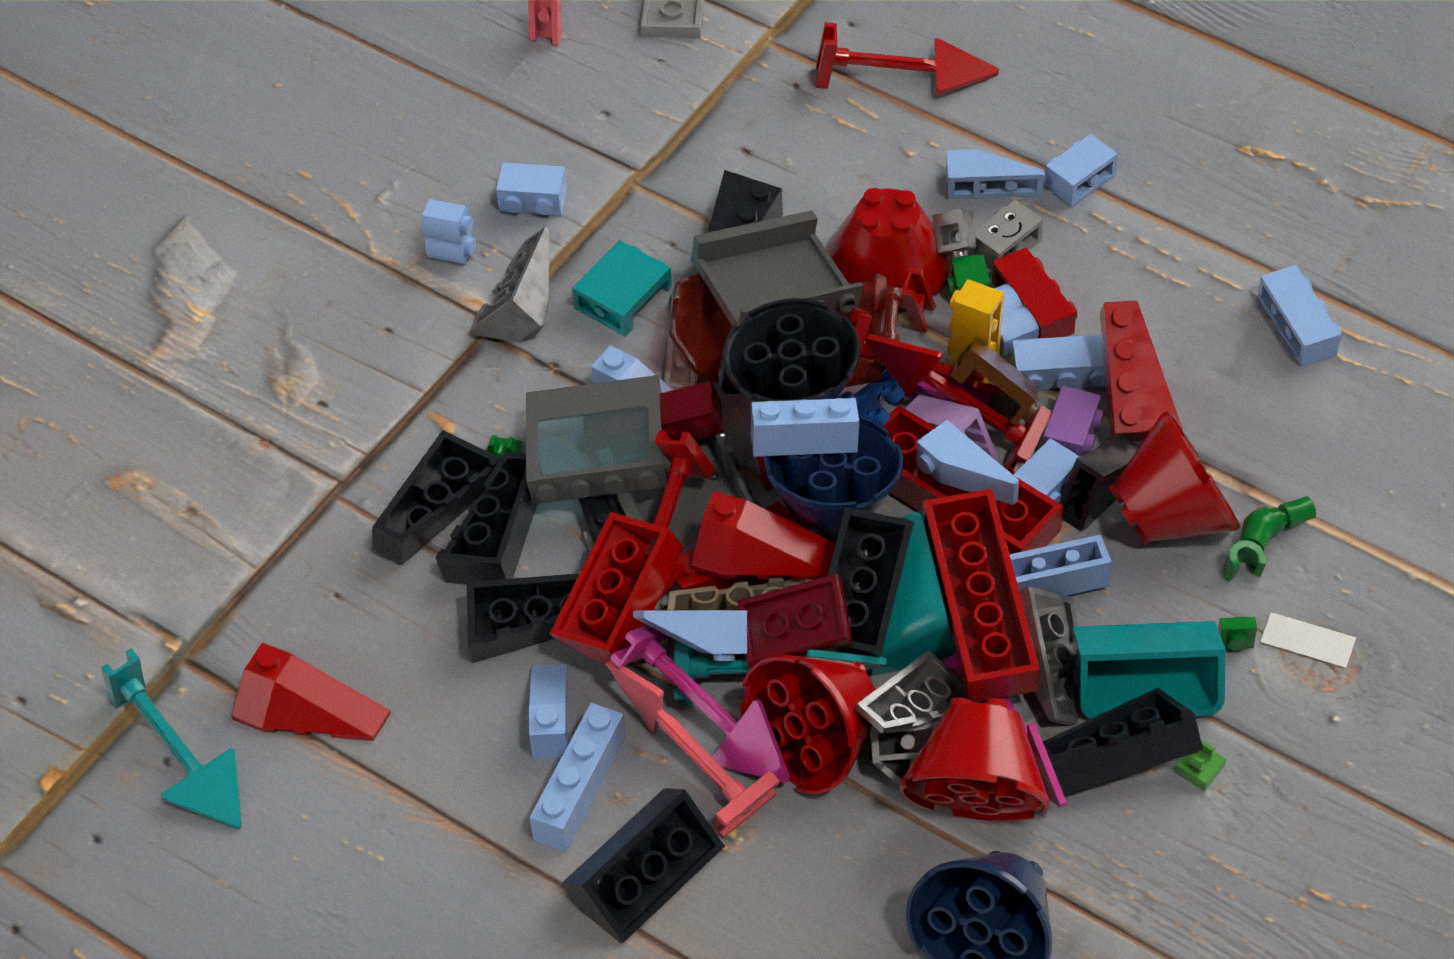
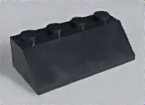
(870, 562)
(644, 864)

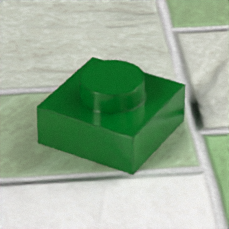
(1238, 632)

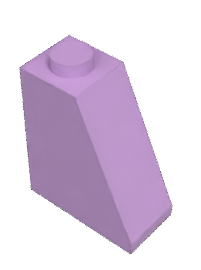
(963, 417)

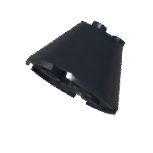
(791, 352)

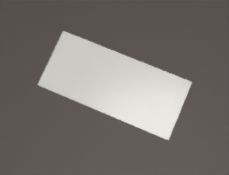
(1308, 639)

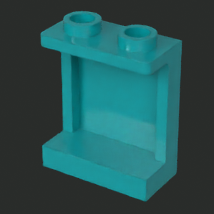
(620, 286)

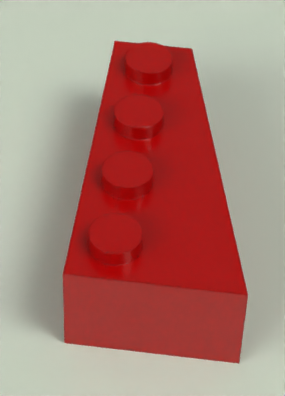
(1132, 372)

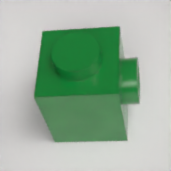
(966, 268)

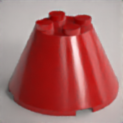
(887, 237)
(1170, 488)
(812, 715)
(978, 765)

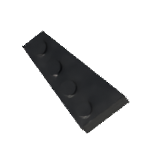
(744, 202)
(432, 496)
(494, 530)
(1123, 741)

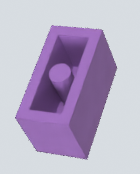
(1075, 419)

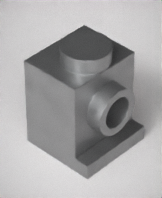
(946, 227)

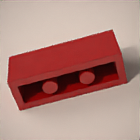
(1037, 293)

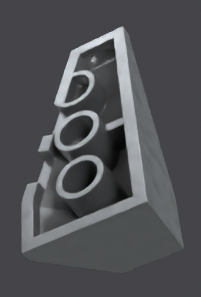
(521, 294)
(1051, 630)
(913, 695)

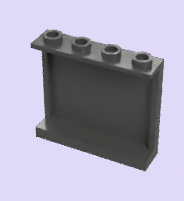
(769, 264)
(693, 495)

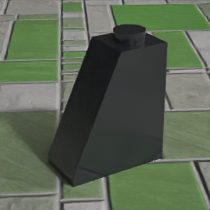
(1088, 485)

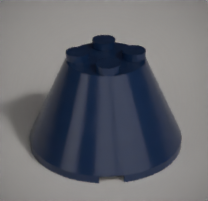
(822, 485)
(981, 909)

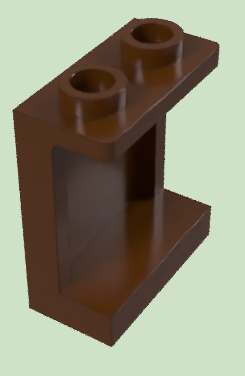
(1000, 373)

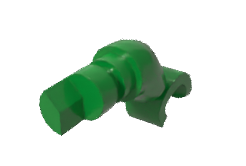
(1261, 527)

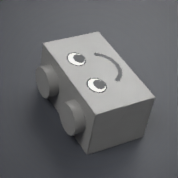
(1007, 232)

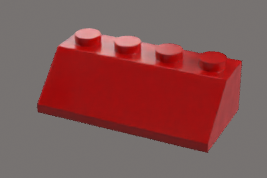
(619, 577)

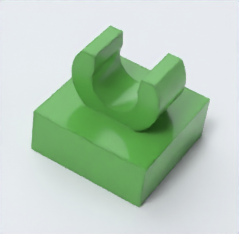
(1201, 767)

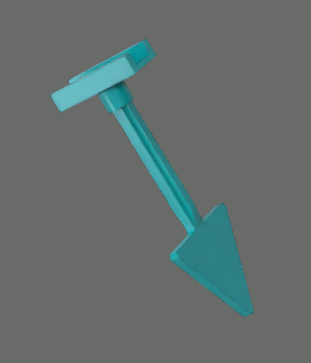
(704, 667)
(208, 788)

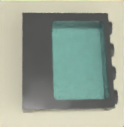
(594, 439)

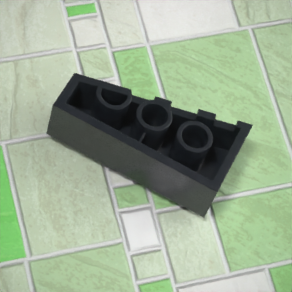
(513, 612)

